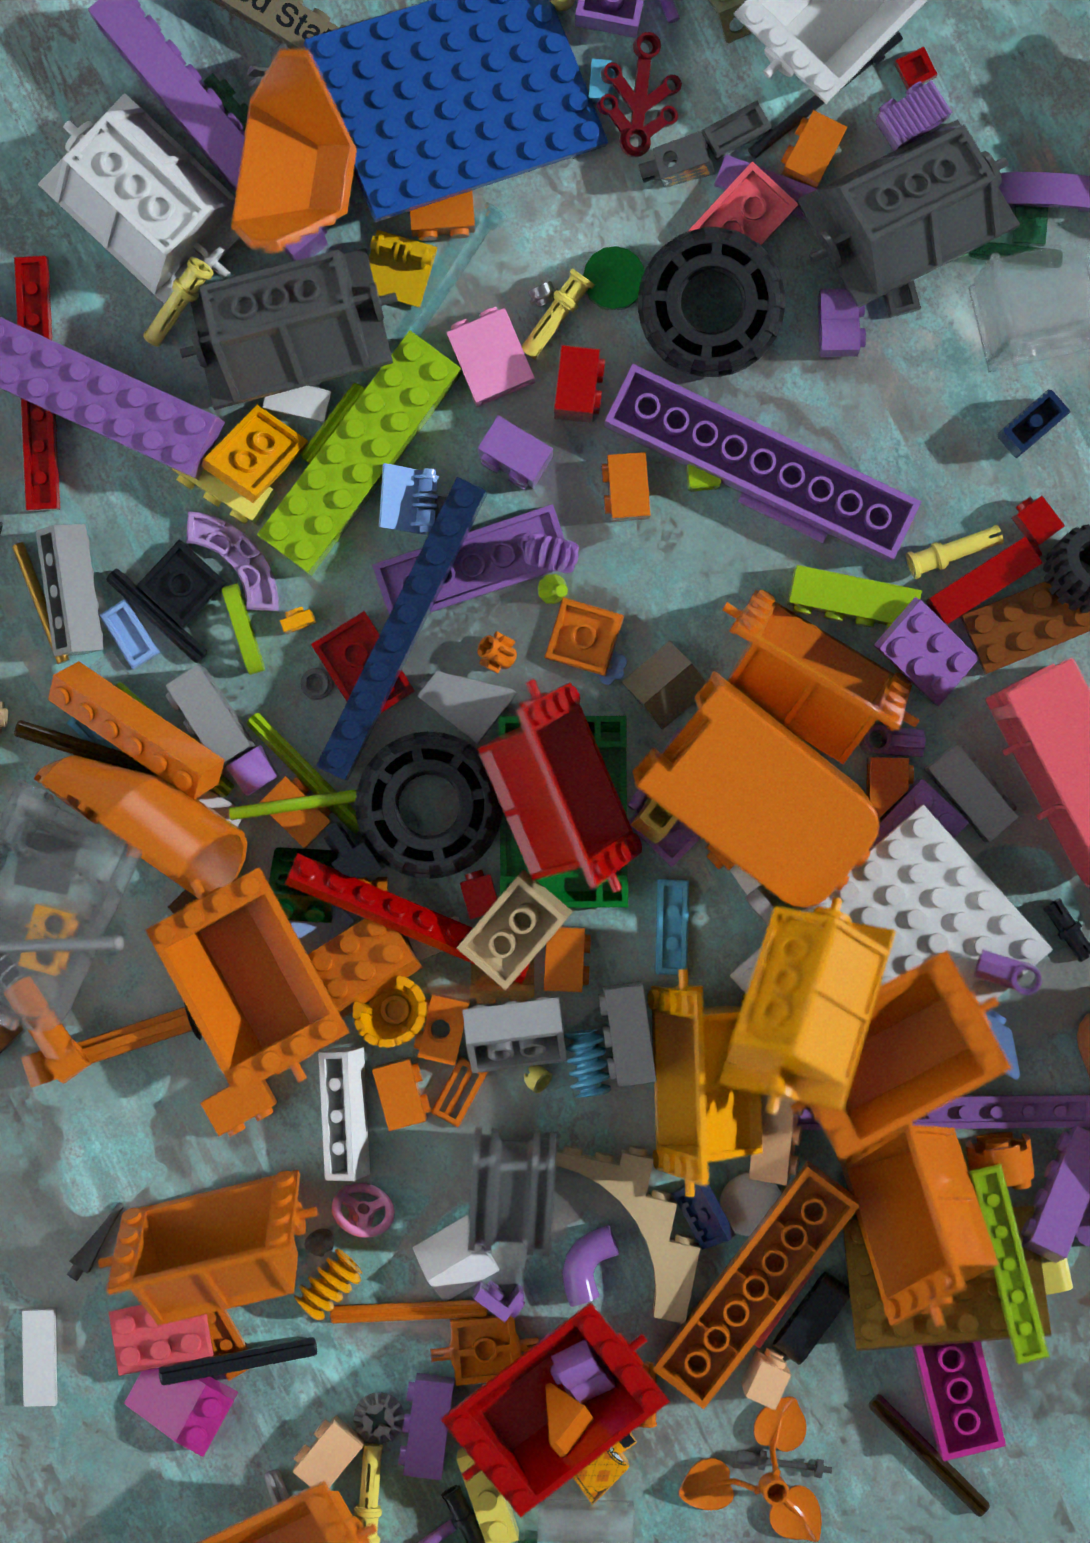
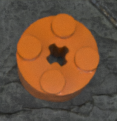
(1003, 1149)

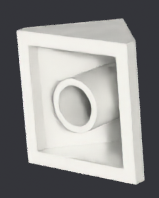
(449, 1264)

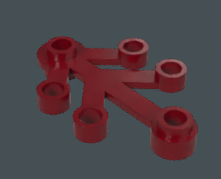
(638, 100)

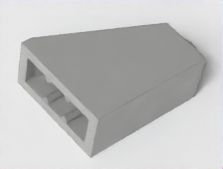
(465, 702)

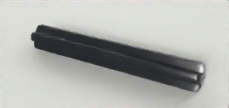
(156, 615)

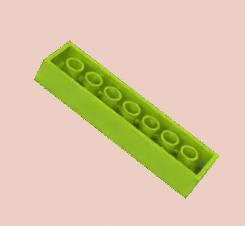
(353, 457)

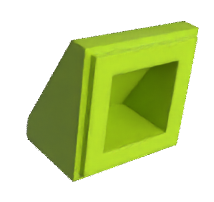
(700, 480)

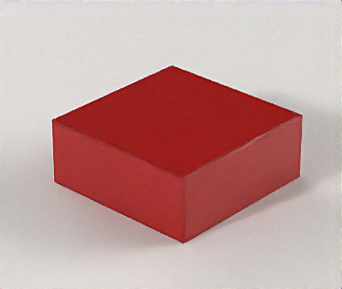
(915, 68)

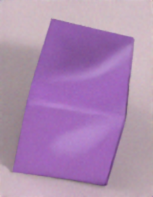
(253, 770)

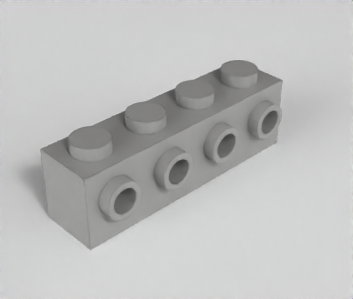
(69, 590)

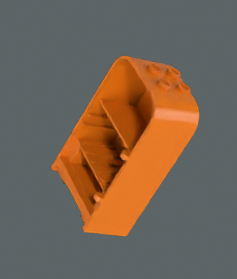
(762, 797)

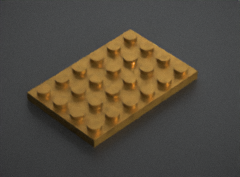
(972, 1318)

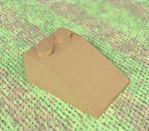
(514, 929)

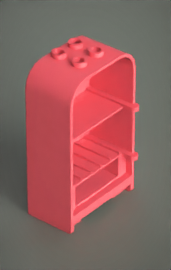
(1049, 735)

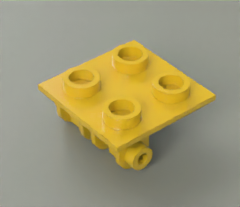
(401, 266)

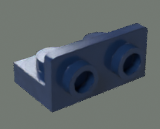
(704, 1216)

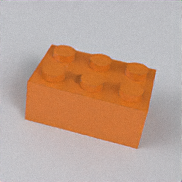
(363, 963)

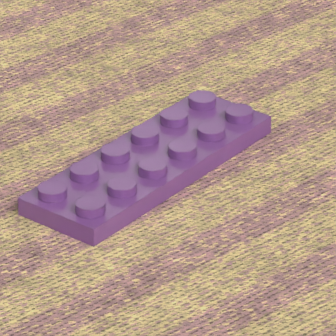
(486, 563)

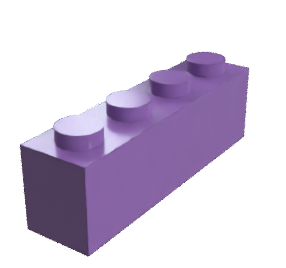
(1062, 1199)

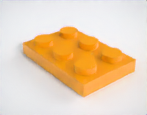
(254, 453)

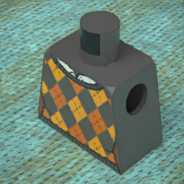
(691, 157)

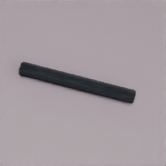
(237, 1361)

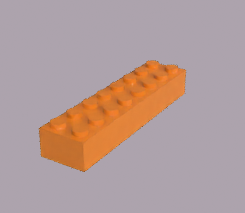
(755, 1284)

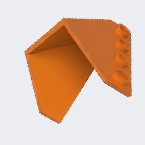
(293, 157)

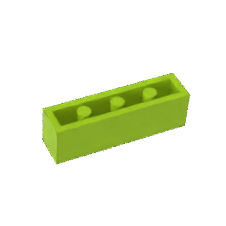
(848, 597)

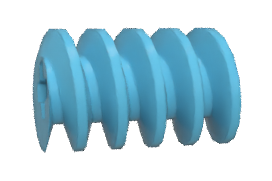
(588, 1063)

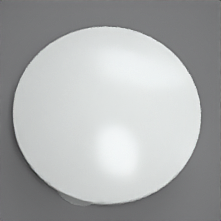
(747, 1202)

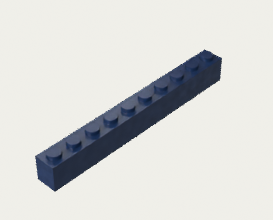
(402, 629)

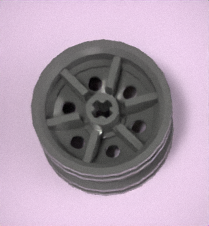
(512, 1191)

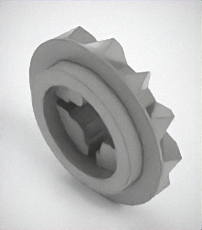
(373, 1404)

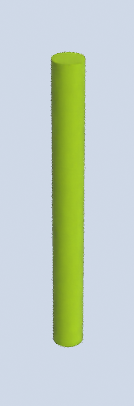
(293, 804)

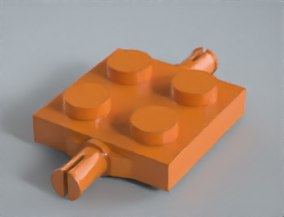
(481, 1348)

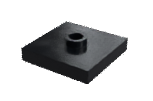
(181, 584)

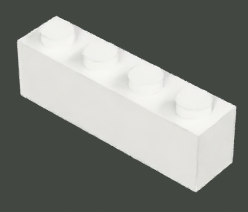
(344, 1113)

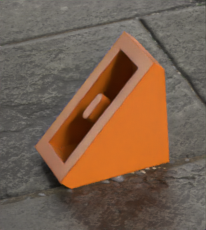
(566, 1419)

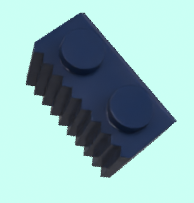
(1033, 423)

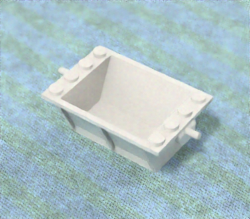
(824, 38)
(142, 197)

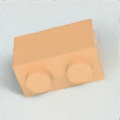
(766, 1377)
(329, 1453)

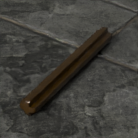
(77, 746)
(929, 1455)

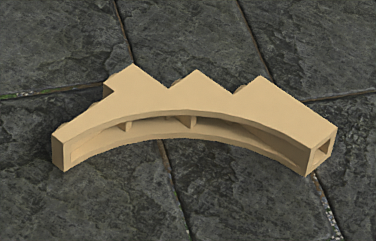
(654, 1213)

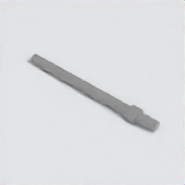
(61, 944)

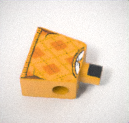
(605, 1470)

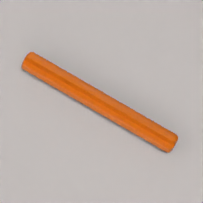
(407, 1311)

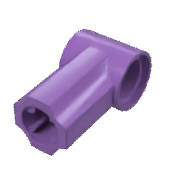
(897, 742)
(1005, 970)

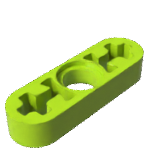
(243, 629)

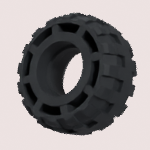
(761, 294)
(379, 805)

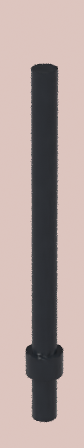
(812, 104)

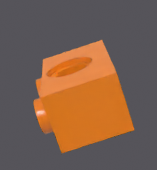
(444, 1048)

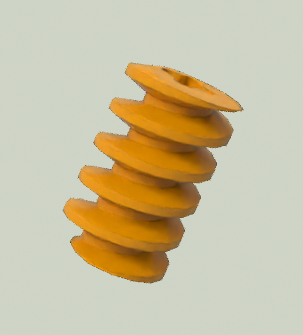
(329, 1285)

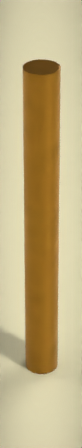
(35, 591)

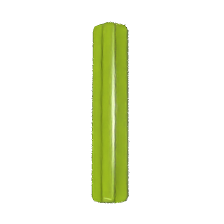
(332, 422)

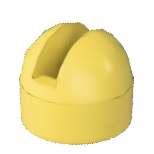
(538, 1078)

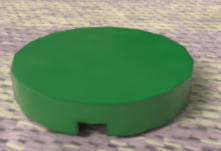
(615, 276)

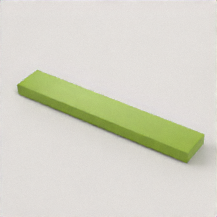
(1012, 1272)

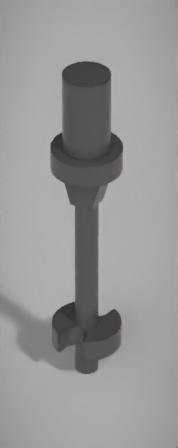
(760, 1459)

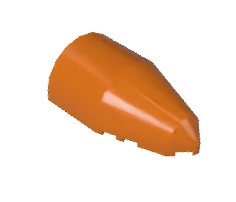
(154, 817)

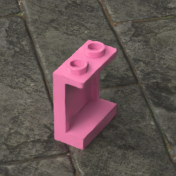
(490, 356)

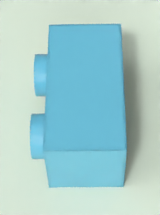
(597, 86)

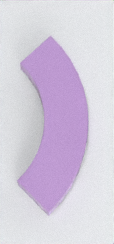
(241, 553)

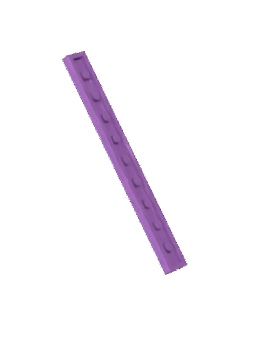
(997, 1112)

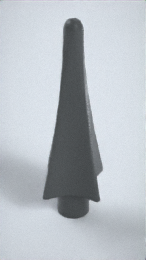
(86, 1256)

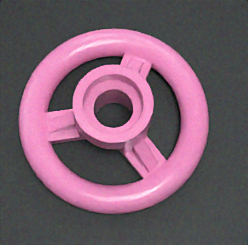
(362, 1212)

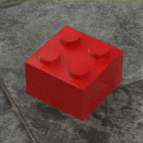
(576, 384)

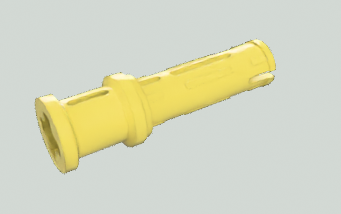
(184, 291)
(565, 301)
(940, 555)
(368, 1509)

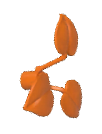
(793, 1509)

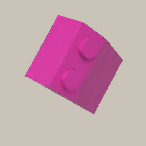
(184, 1410)

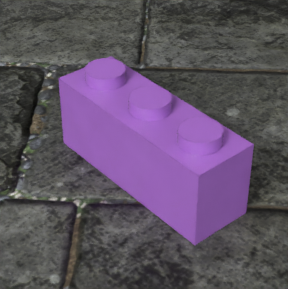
(426, 1433)

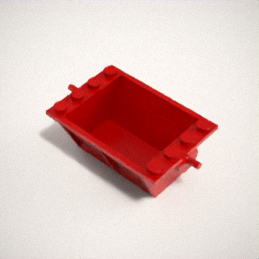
(560, 791)
(507, 1418)

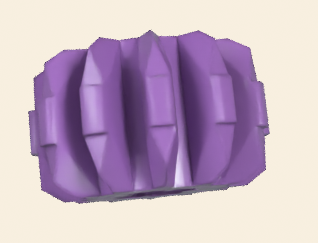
(551, 553)

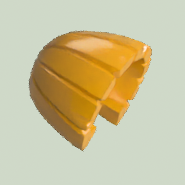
(393, 1015)

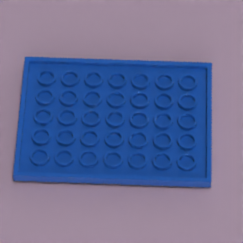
(455, 98)

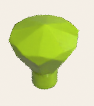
(552, 588)

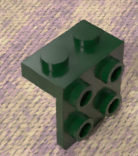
(295, 903)

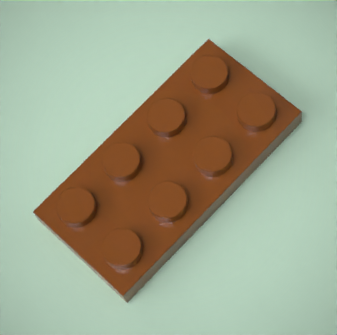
(1022, 626)

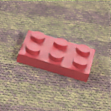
(750, 206)
(146, 1346)

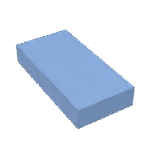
(129, 634)

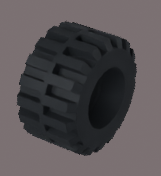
(1065, 571)

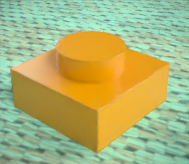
(297, 619)

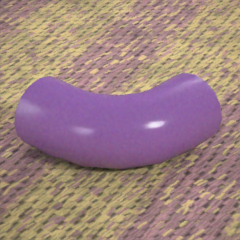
(582, 1261)

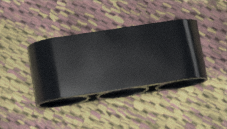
(812, 1318)

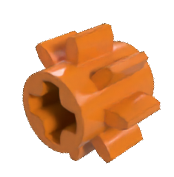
(497, 652)

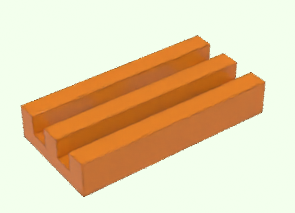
(446, 1116)

